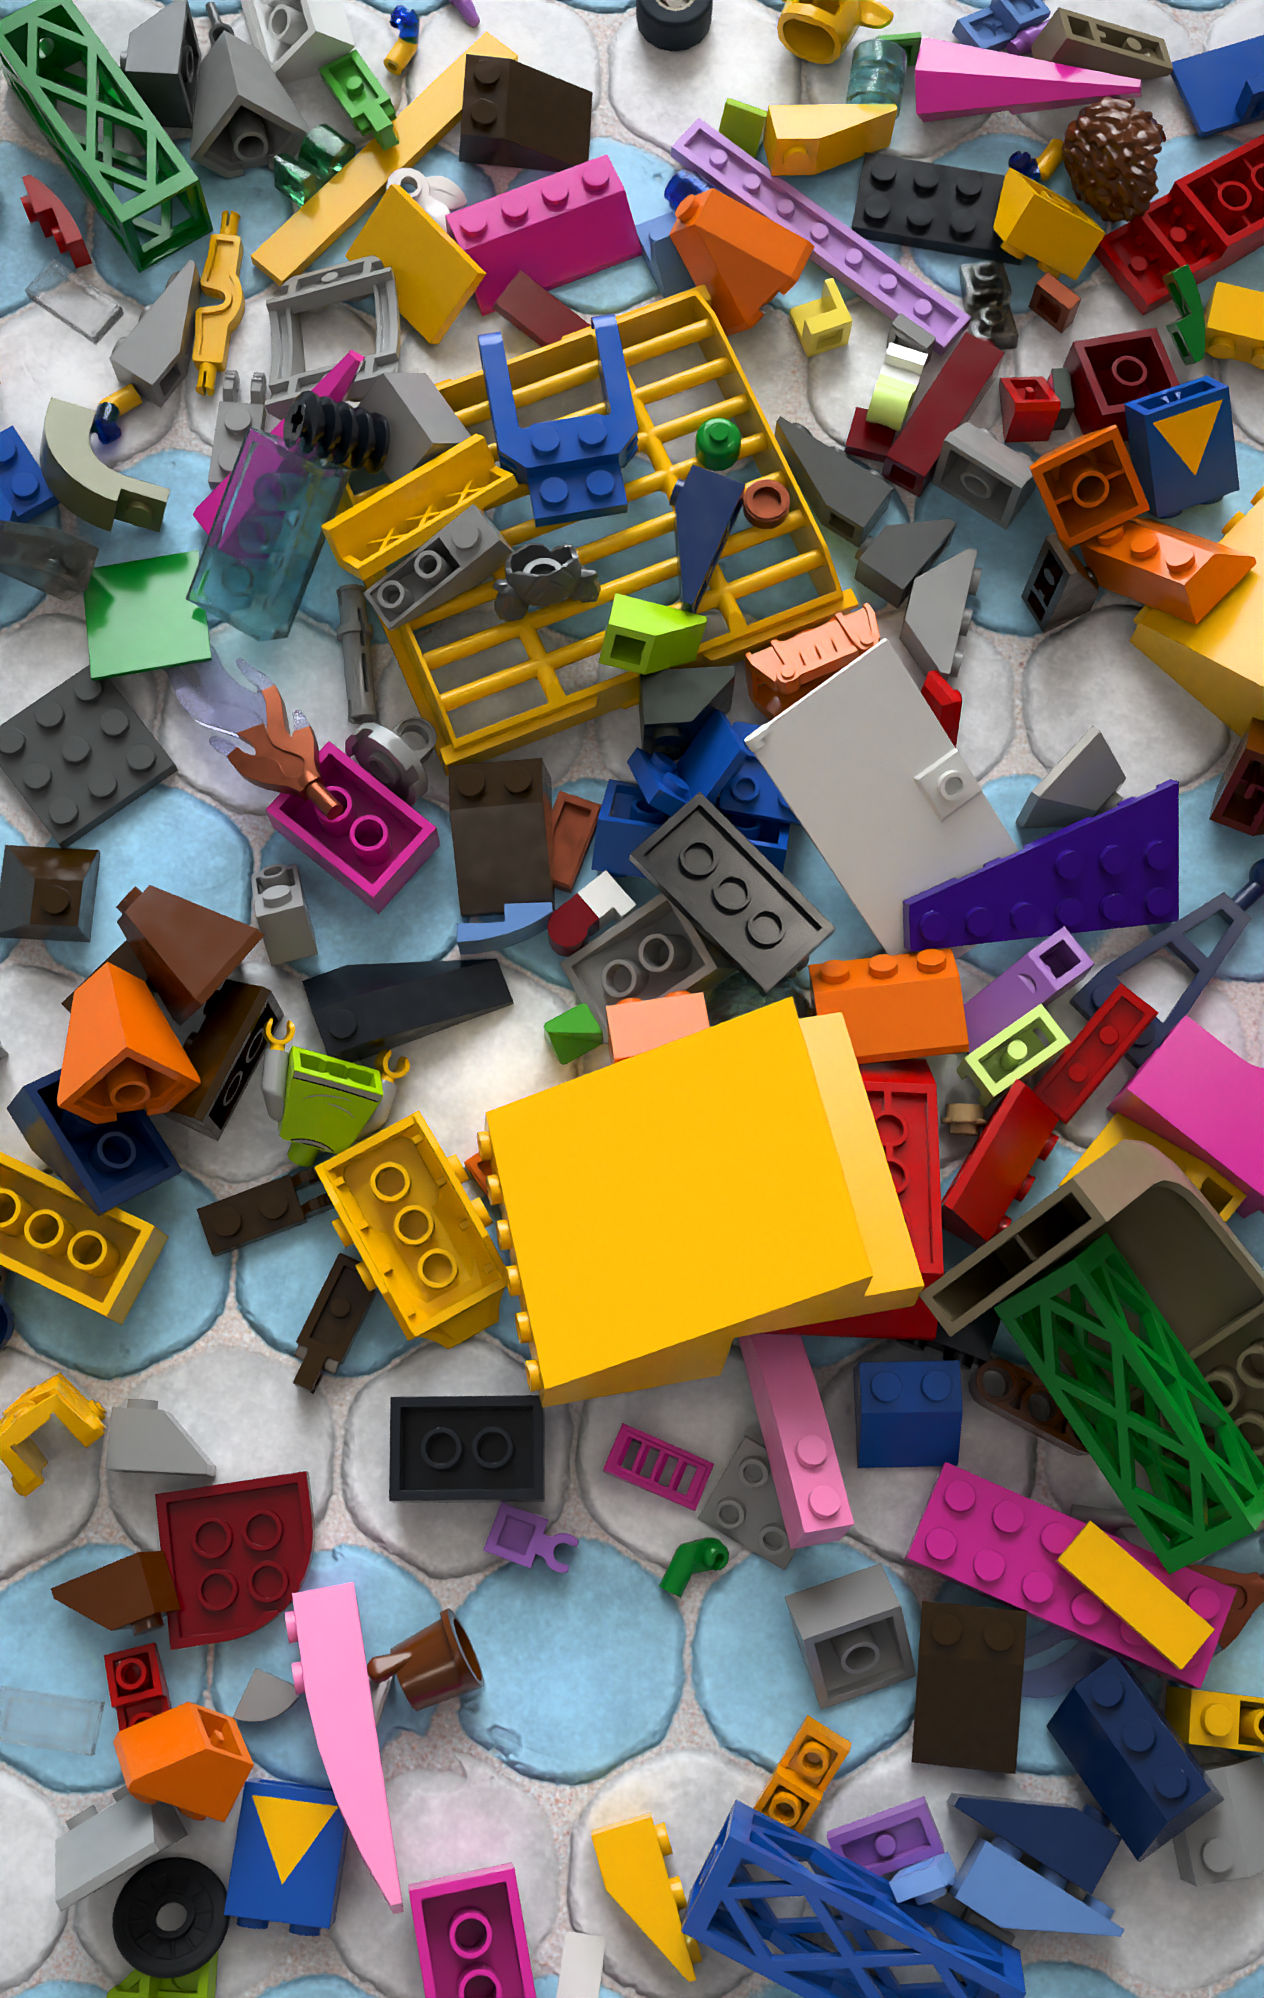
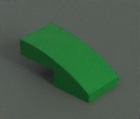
(1189, 329)

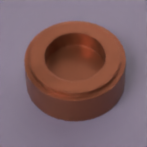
(766, 504)

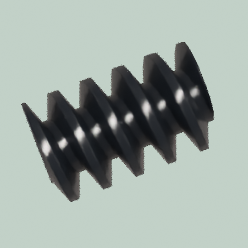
(337, 430)

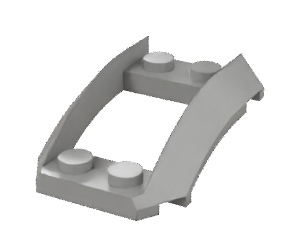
(314, 293)

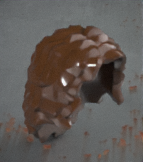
(1113, 158)

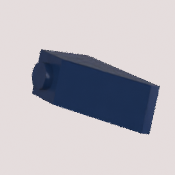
(703, 521)
(1053, 1833)

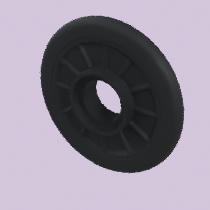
(177, 1951)

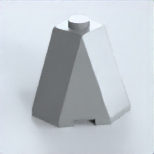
(242, 111)

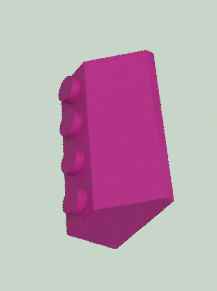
(548, 230)

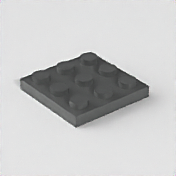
(80, 756)

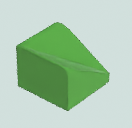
(573, 1033)

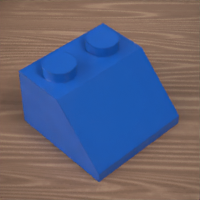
(907, 1413)

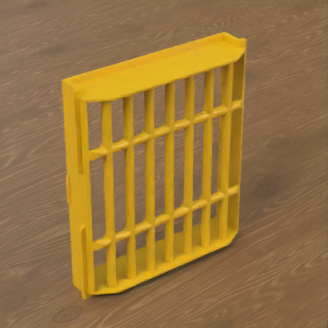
(558, 368)

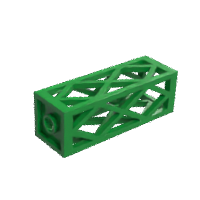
(33, 74)
(1229, 1477)

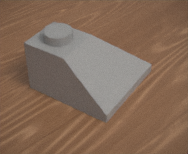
(1077, 786)

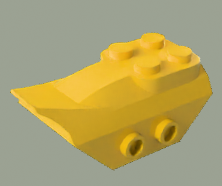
(417, 1232)

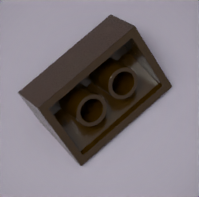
(226, 1054)

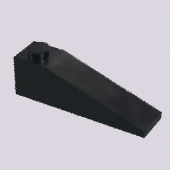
(391, 1004)

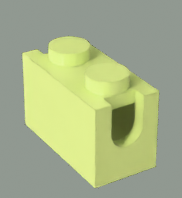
(1013, 1055)

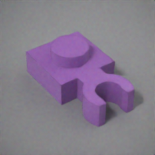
(521, 1537)

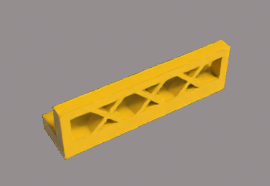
(416, 507)

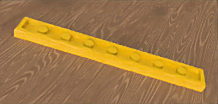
(366, 174)

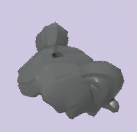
(542, 579)

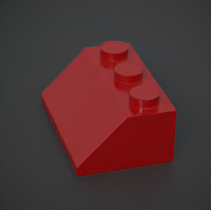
(999, 1166)

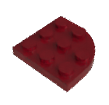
(235, 1554)

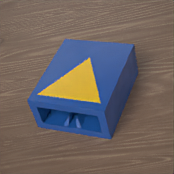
(1183, 446)
(287, 1857)

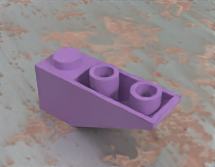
(1031, 981)

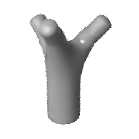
(1106, 1519)

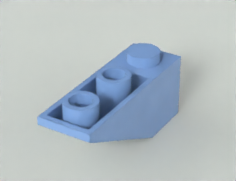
(1019, 1898)

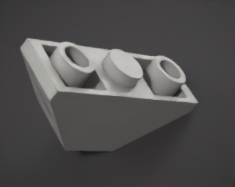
(939, 615)

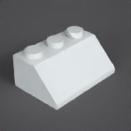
(298, 34)

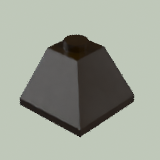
(48, 893)

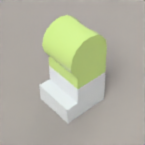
(896, 386)

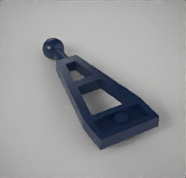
(1232, 910)

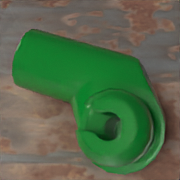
(693, 1558)

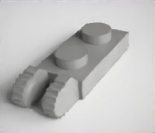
(233, 423)

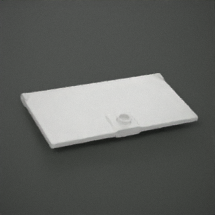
(880, 790)

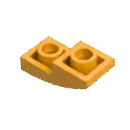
(803, 1775)

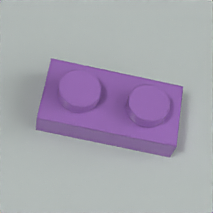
(889, 1838)

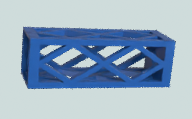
(864, 1903)

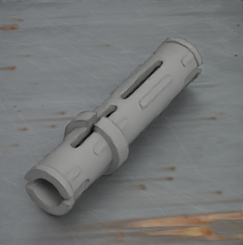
(355, 638)

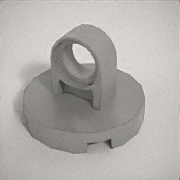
(391, 759)

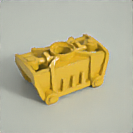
(30, 1412)

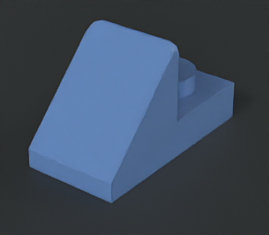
(662, 256)

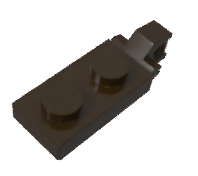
(332, 1323)

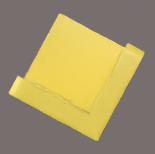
(822, 322)

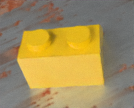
(1045, 227)

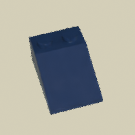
(96, 1161)

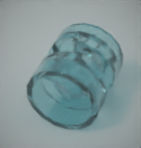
(877, 73)

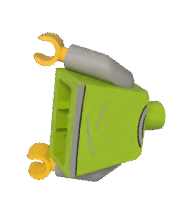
(323, 1098)

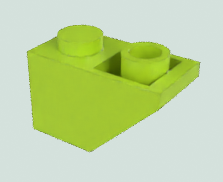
(650, 636)

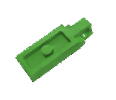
(361, 97)

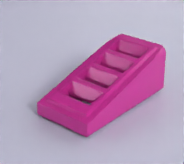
(619, 1450)

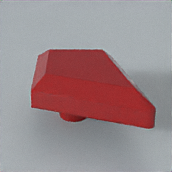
(943, 702)

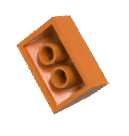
(1165, 567)
(894, 1004)

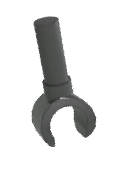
(217, 26)

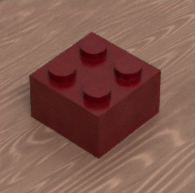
(1114, 372)

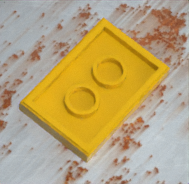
(429, 267)

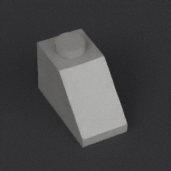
(153, 1443)

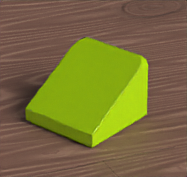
(743, 125)

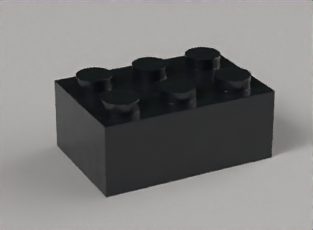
(467, 1449)

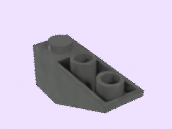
(838, 490)

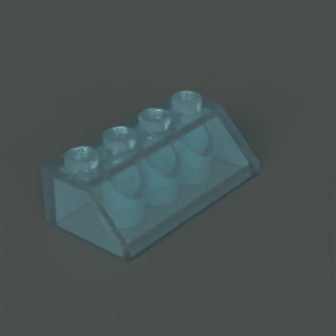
(267, 535)

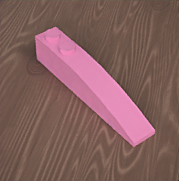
(797, 1439)
(344, 1722)

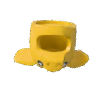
(824, 28)

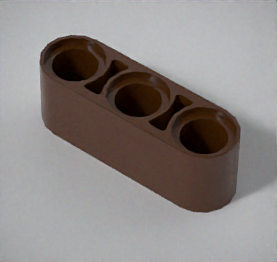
(1014, 1404)

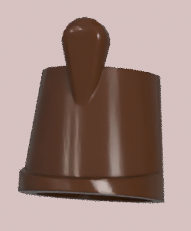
(432, 1663)

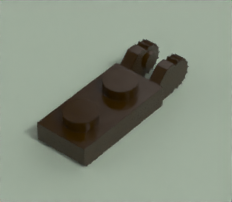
(260, 1212)

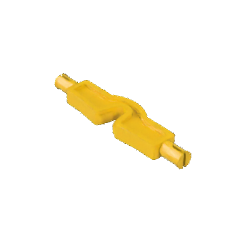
(217, 322)

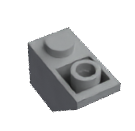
(283, 914)

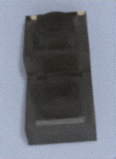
(987, 302)

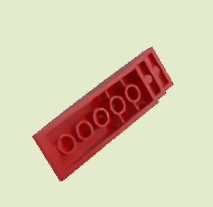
(1202, 222)

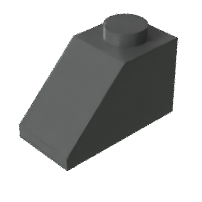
(901, 555)

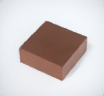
(1054, 302)

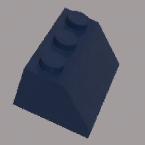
(1131, 1758)

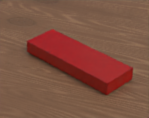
(1094, 1052)

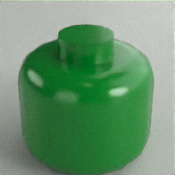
(718, 444)

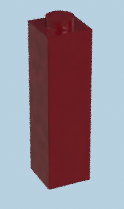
(943, 409)

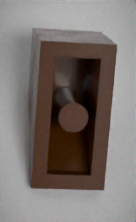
(124, 1593)

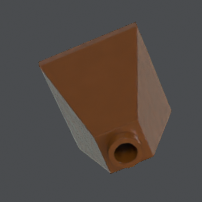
(183, 946)

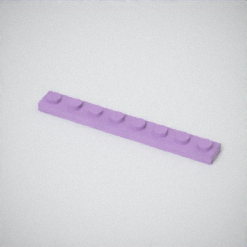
(836, 247)

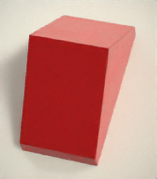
(1027, 409)

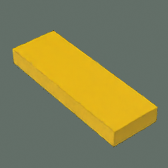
(1135, 1595)

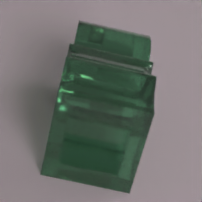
(319, 159)

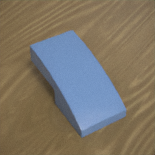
(999, 23)
(520, 924)

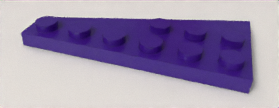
(1081, 877)

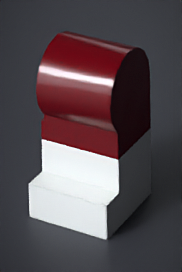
(587, 913)

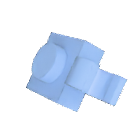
(924, 1879)

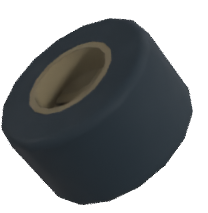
(674, 23)

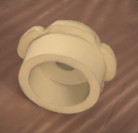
(964, 1118)

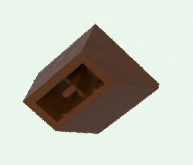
(1240, 792)

